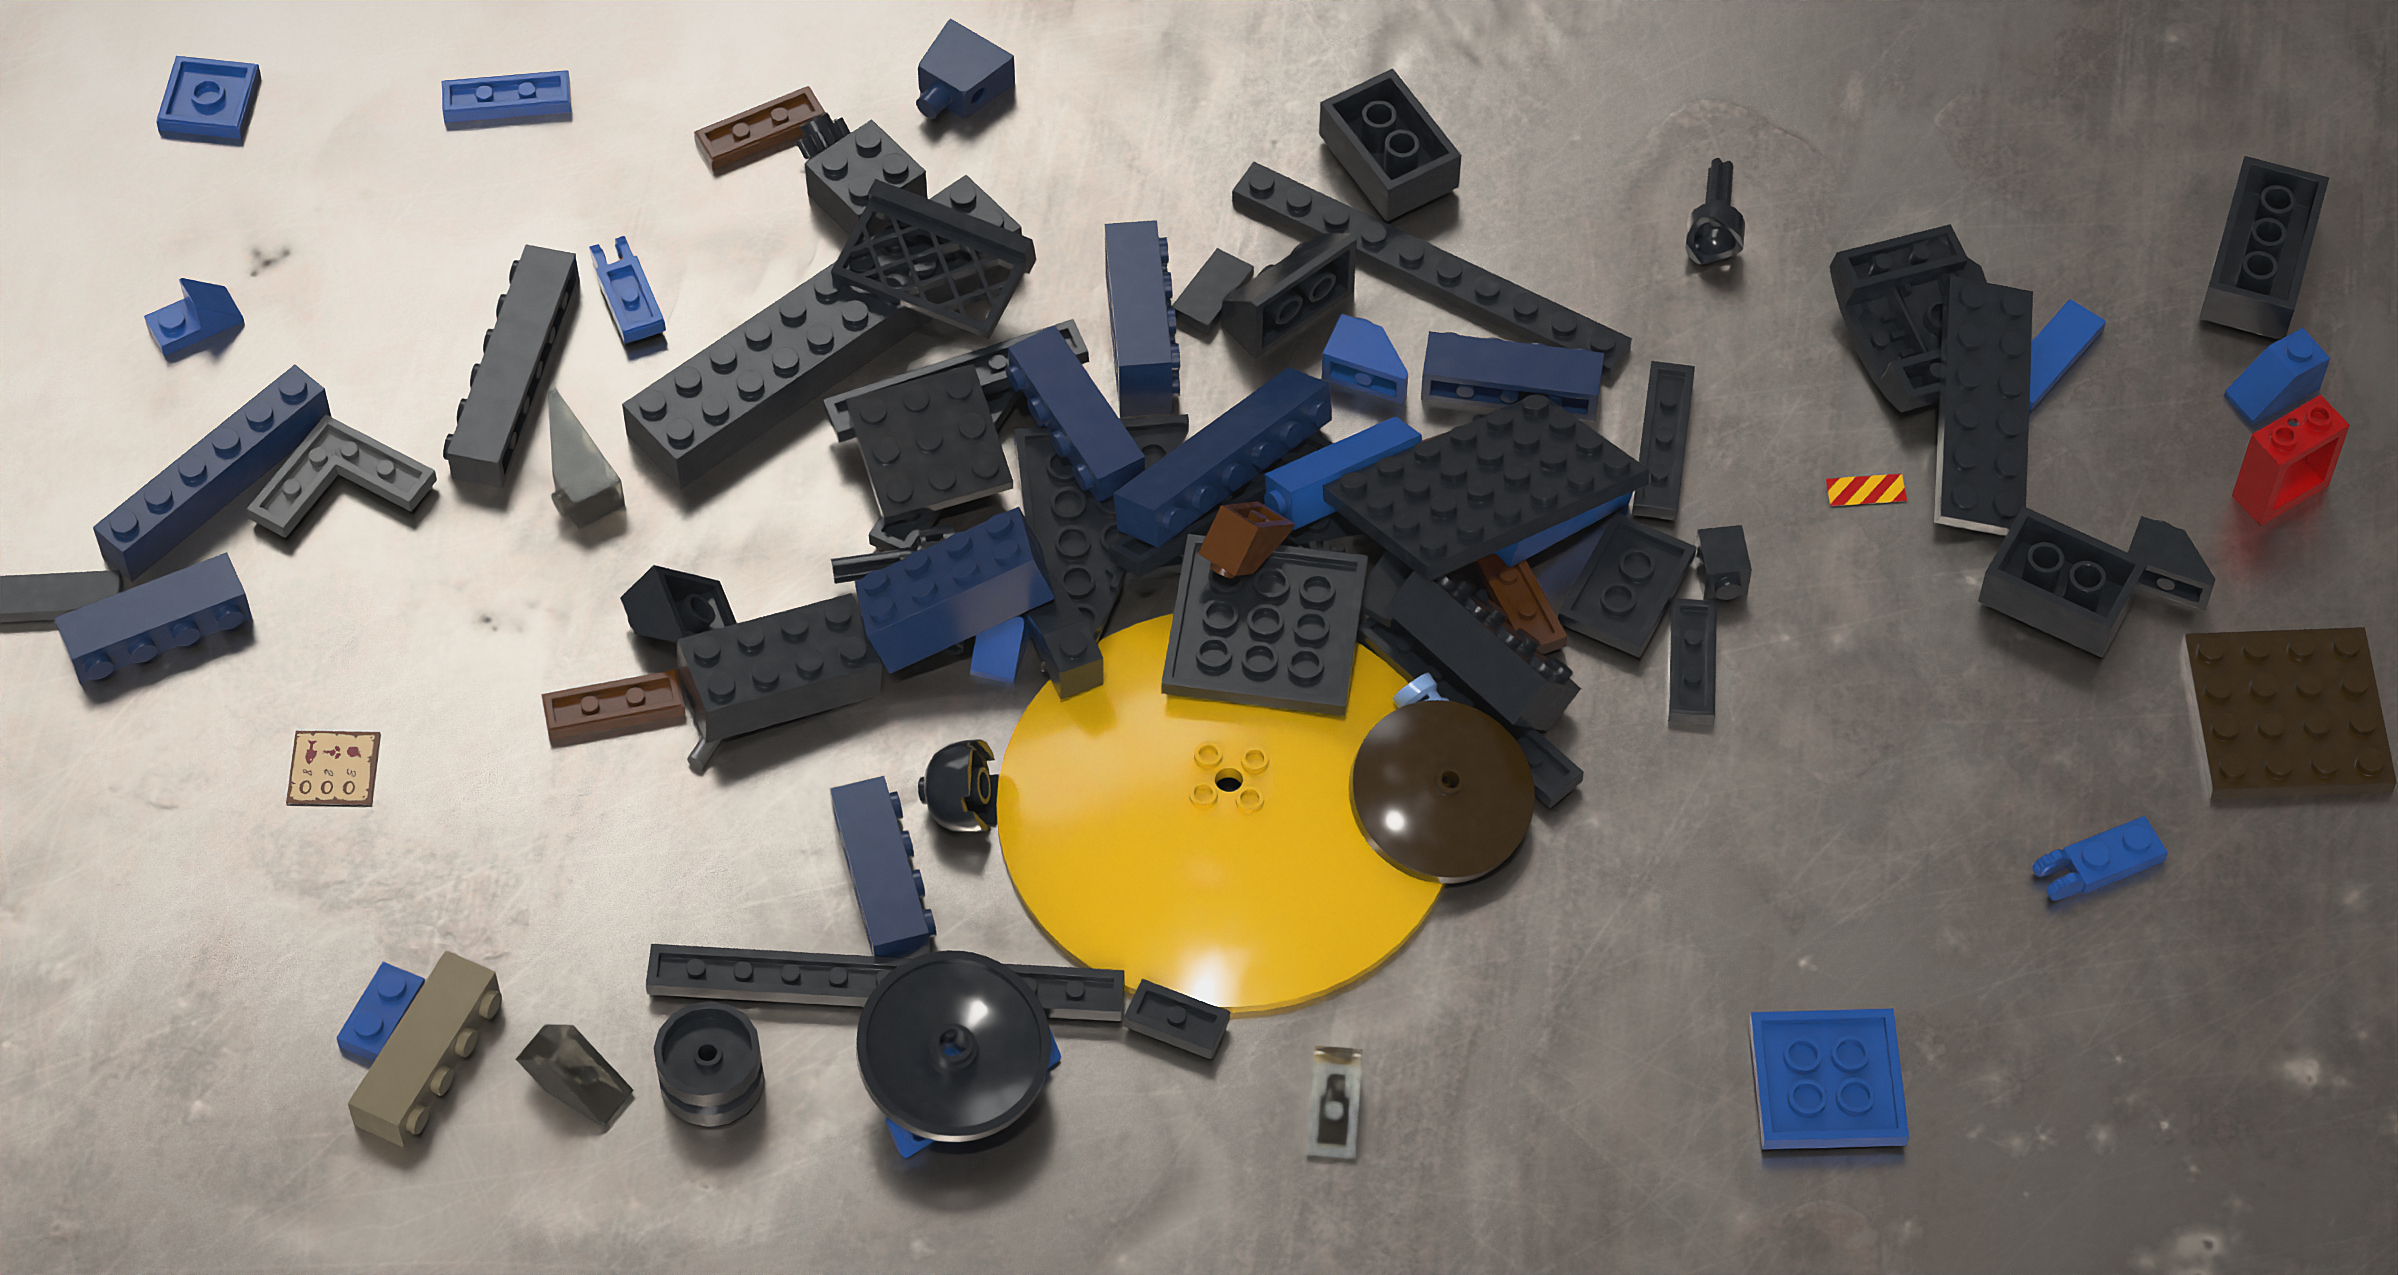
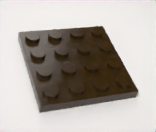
(2288, 713)

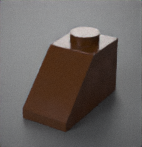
(1243, 538)

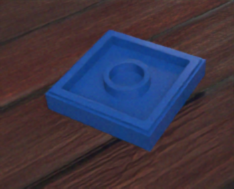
(208, 97)

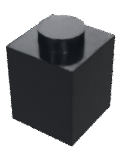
(1722, 562)

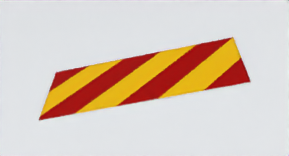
(1866, 489)

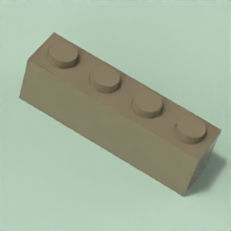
(425, 1049)

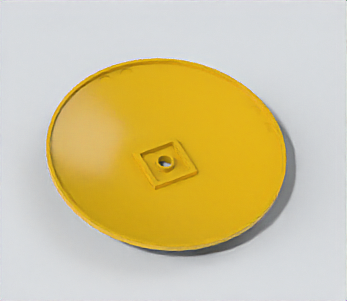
(1191, 886)

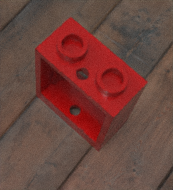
(2290, 462)

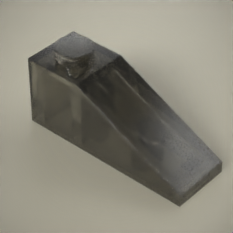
(581, 474)

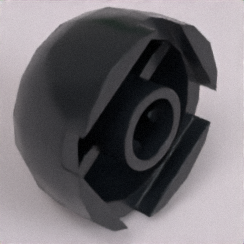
(960, 787)

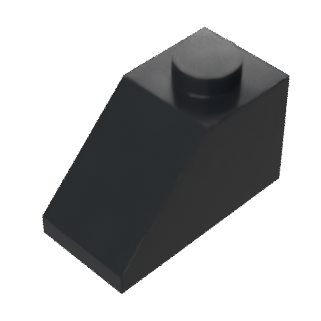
(2173, 564)

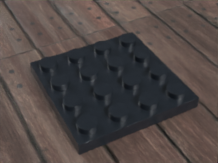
(1267, 634)

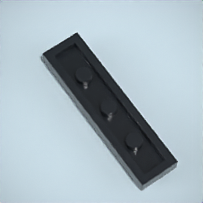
(1664, 439)

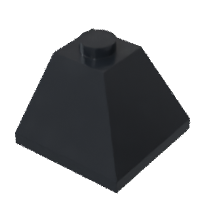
(675, 604)

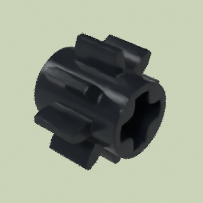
(821, 134)

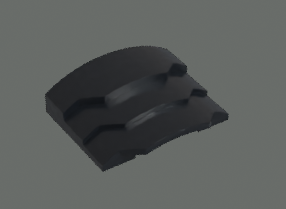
(1895, 308)

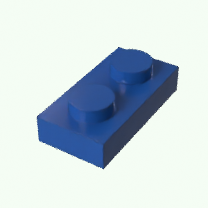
(379, 1011)

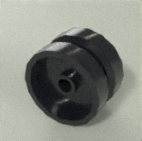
(709, 1063)

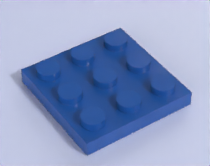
(1828, 1079)

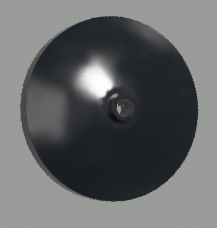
(961, 1005)

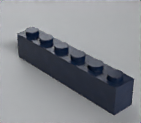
(1222, 457)
(211, 473)

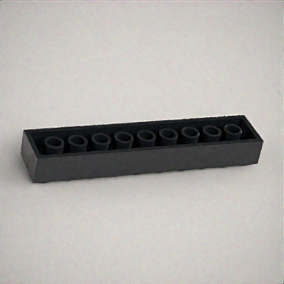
(792, 352)

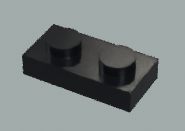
(1176, 1018)

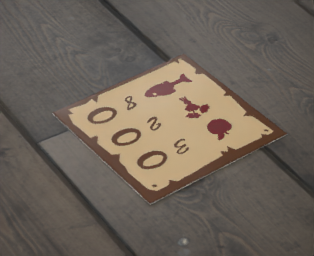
(333, 767)

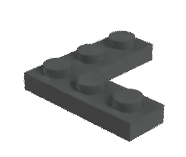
(335, 450)

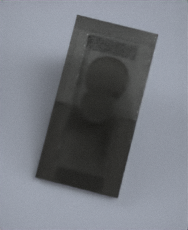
(574, 1072)
(1335, 1101)

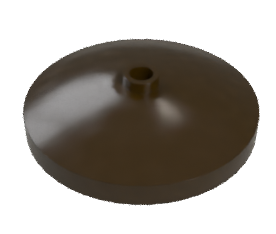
(1420, 822)

